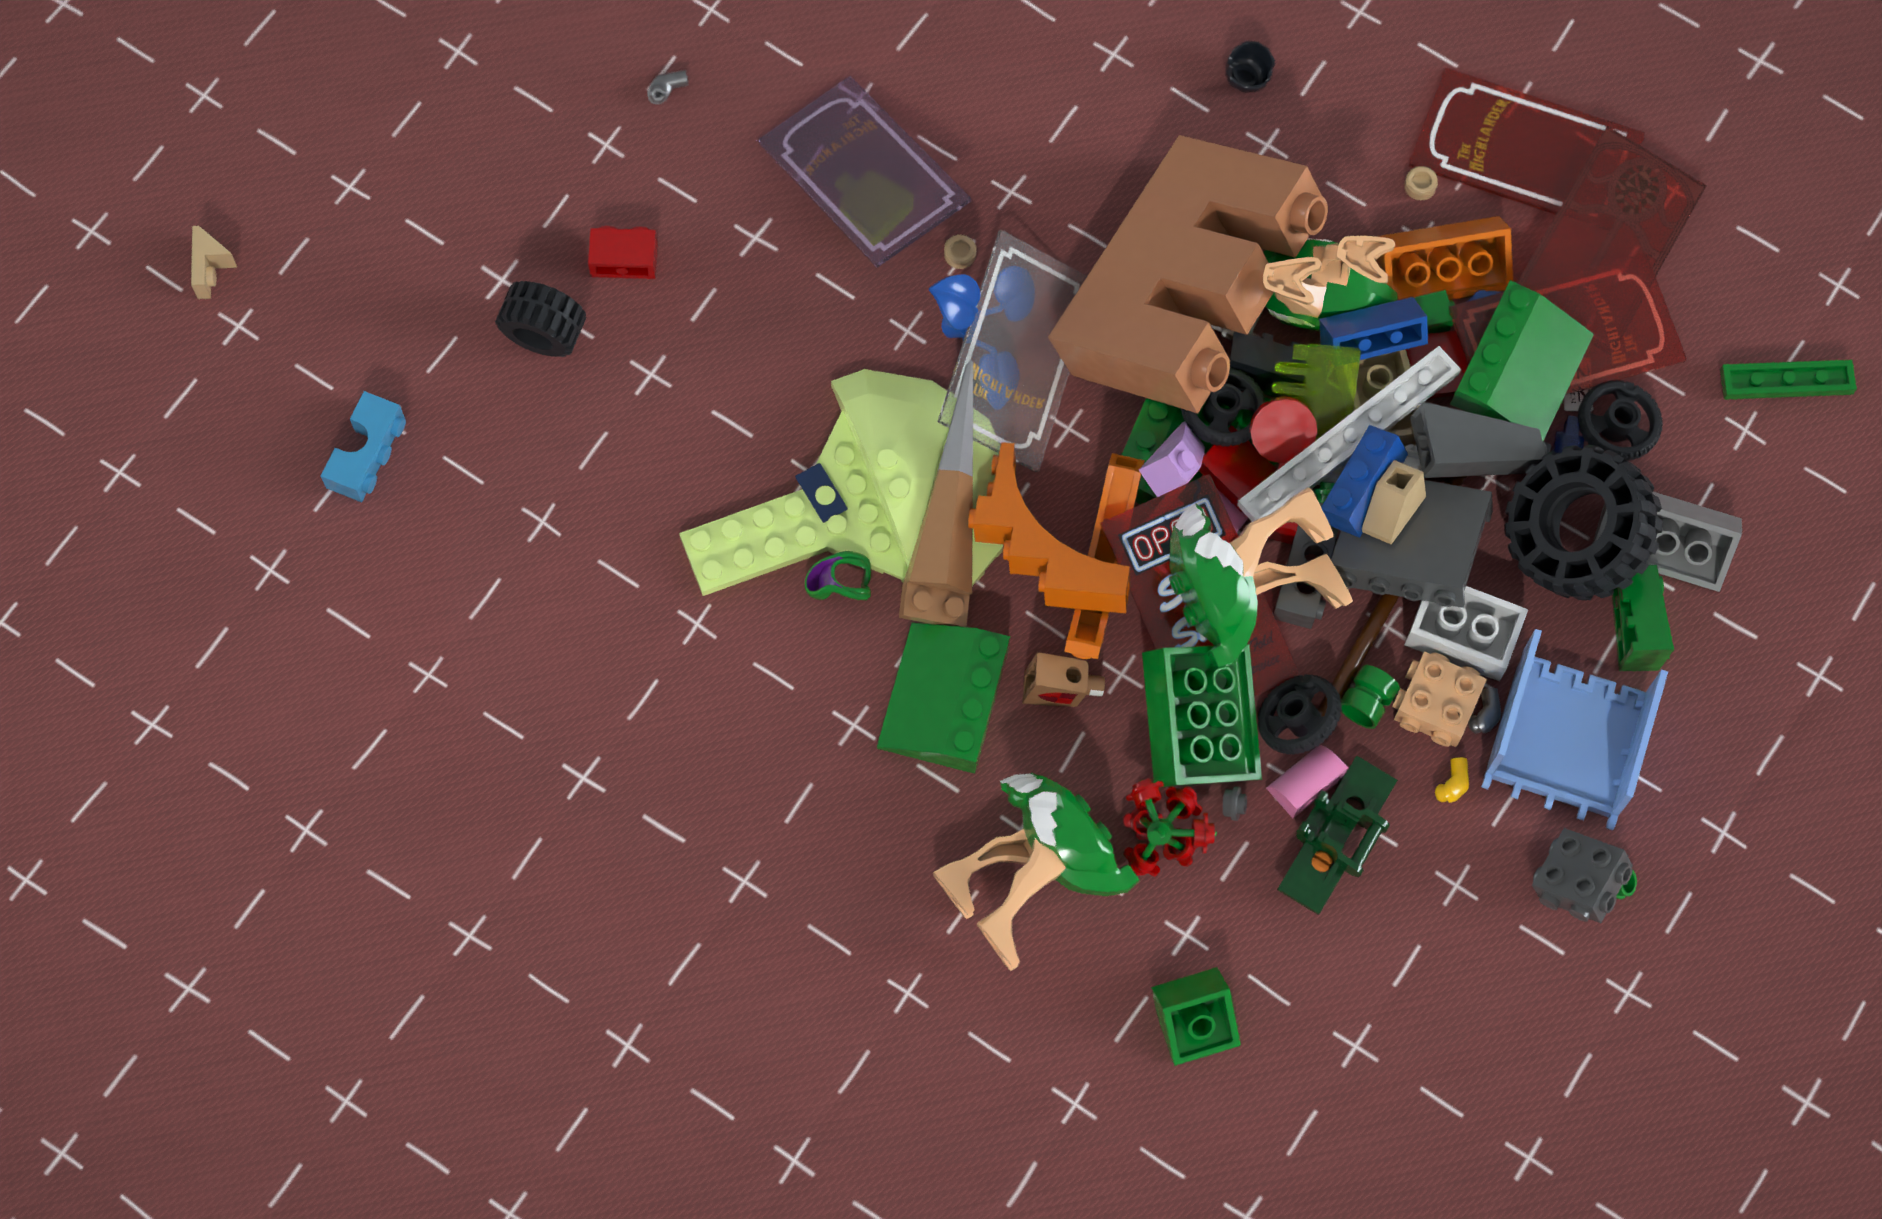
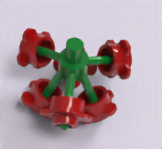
(1150, 825)

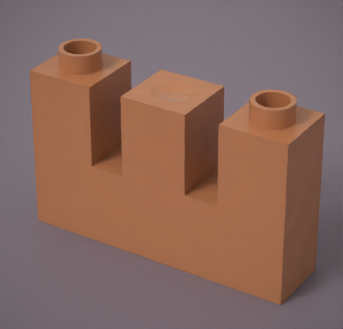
(1183, 264)

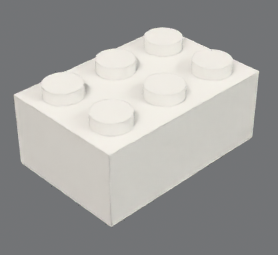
(1471, 636)

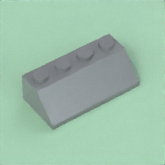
(1693, 542)

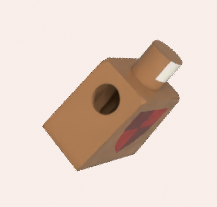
(1059, 681)

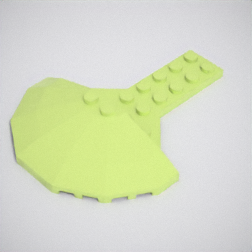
(884, 469)

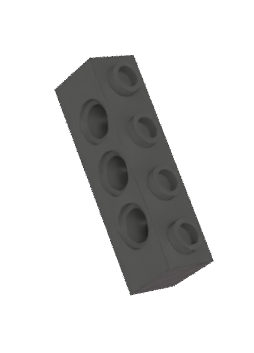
(1291, 604)

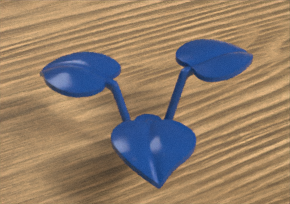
(957, 301)

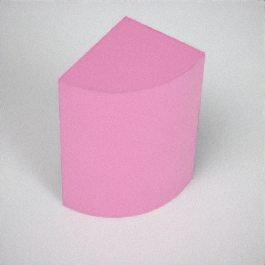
(1305, 779)

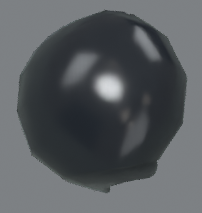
(1249, 67)

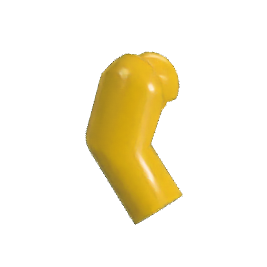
(1457, 784)

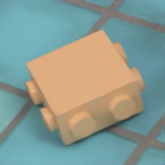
(1438, 698)

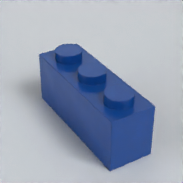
(1377, 328)
(1353, 490)

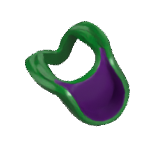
(821, 579)

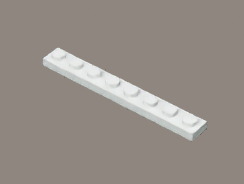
(1339, 443)

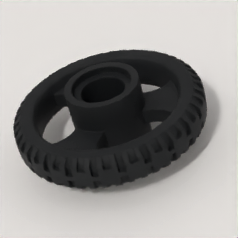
(1624, 408)
(1221, 418)
(1298, 714)

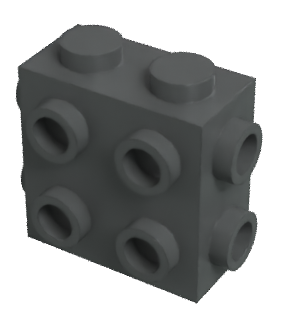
(1582, 876)

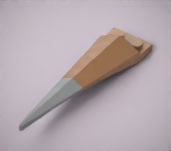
(941, 564)

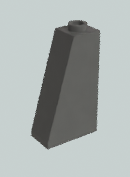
(1472, 444)

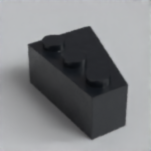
(1257, 359)

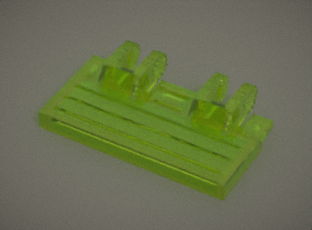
(1327, 384)

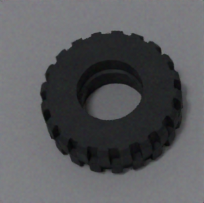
(1619, 550)

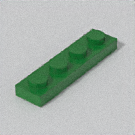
(1788, 379)

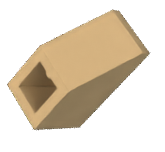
(1394, 501)

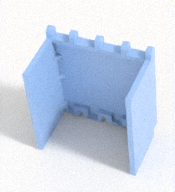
(1572, 736)

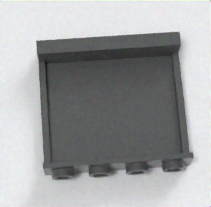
(1430, 553)

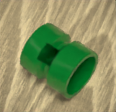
(1371, 693)

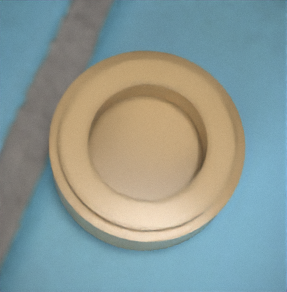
(1421, 183)
(960, 251)

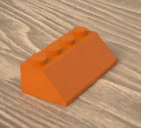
(1450, 258)

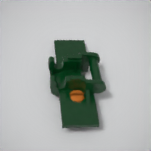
(1328, 828)

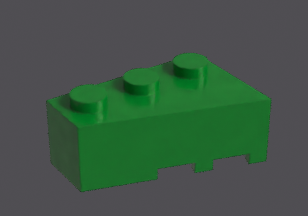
(1642, 623)

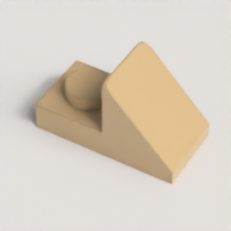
(206, 257)

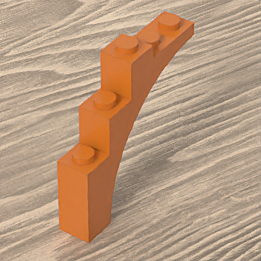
(1118, 496)
(1065, 574)

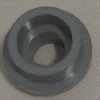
(1234, 803)

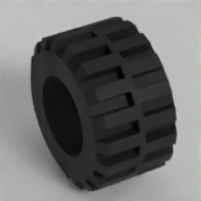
(541, 319)

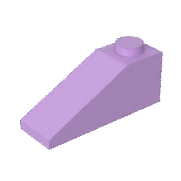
(1174, 461)

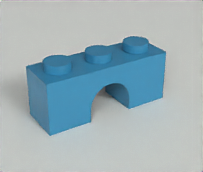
(355, 472)

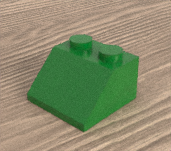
(1196, 1016)

